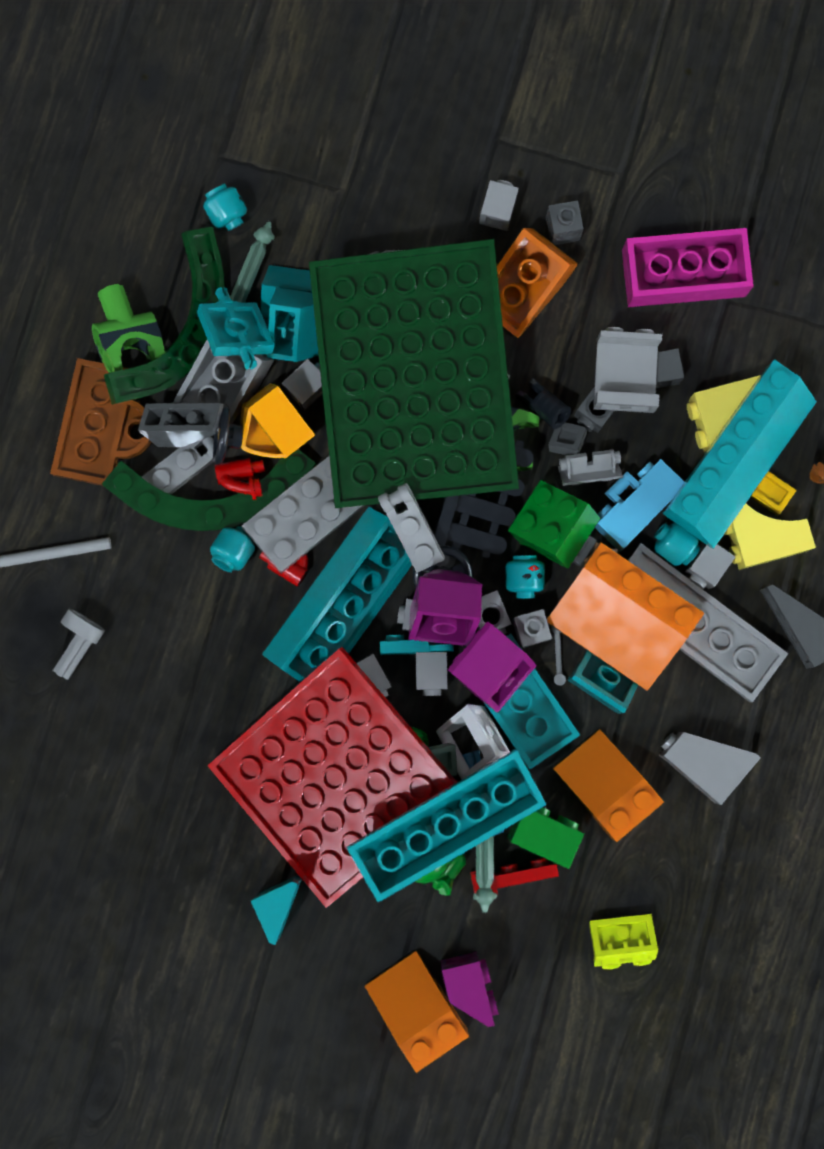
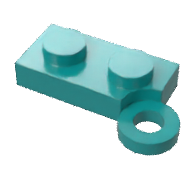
(397, 645)

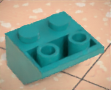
(292, 325)

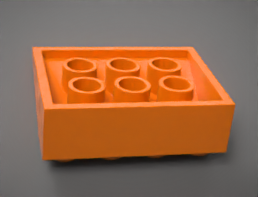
(624, 616)

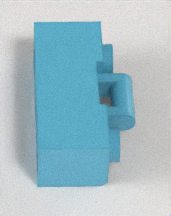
(630, 517)

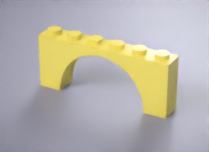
(752, 535)

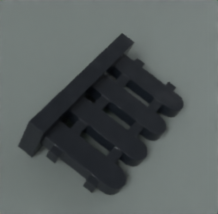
(480, 508)

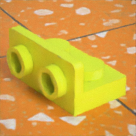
(623, 941)

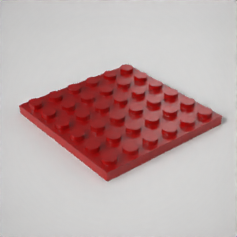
(328, 772)

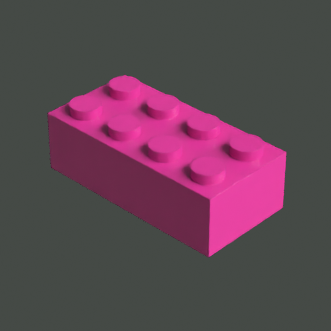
(687, 267)

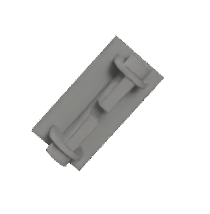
(603, 467)

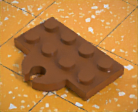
(95, 430)

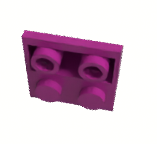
(492, 667)
(466, 989)

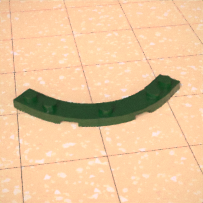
(180, 356)
(204, 514)

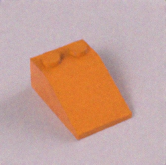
(530, 278)
(608, 785)
(416, 1011)

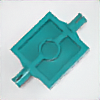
(235, 328)

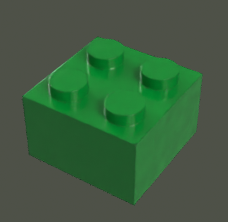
(554, 524)
(547, 837)

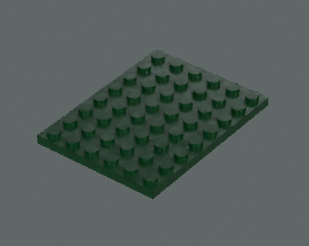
(414, 373)

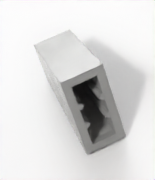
(708, 764)

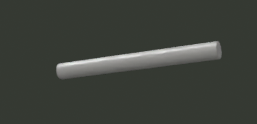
(55, 552)

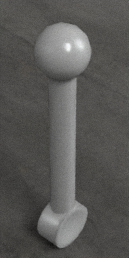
(559, 678)

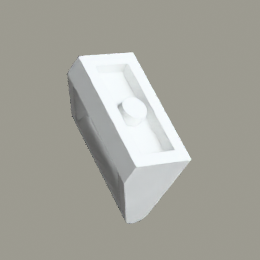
(483, 732)

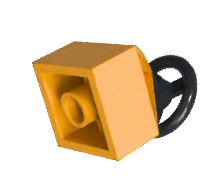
(267, 427)

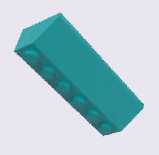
(741, 454)
(342, 597)
(446, 825)

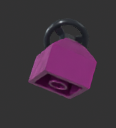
(446, 602)

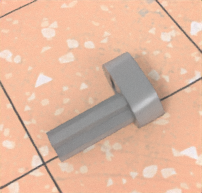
(86, 634)

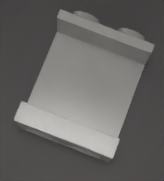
(626, 370)

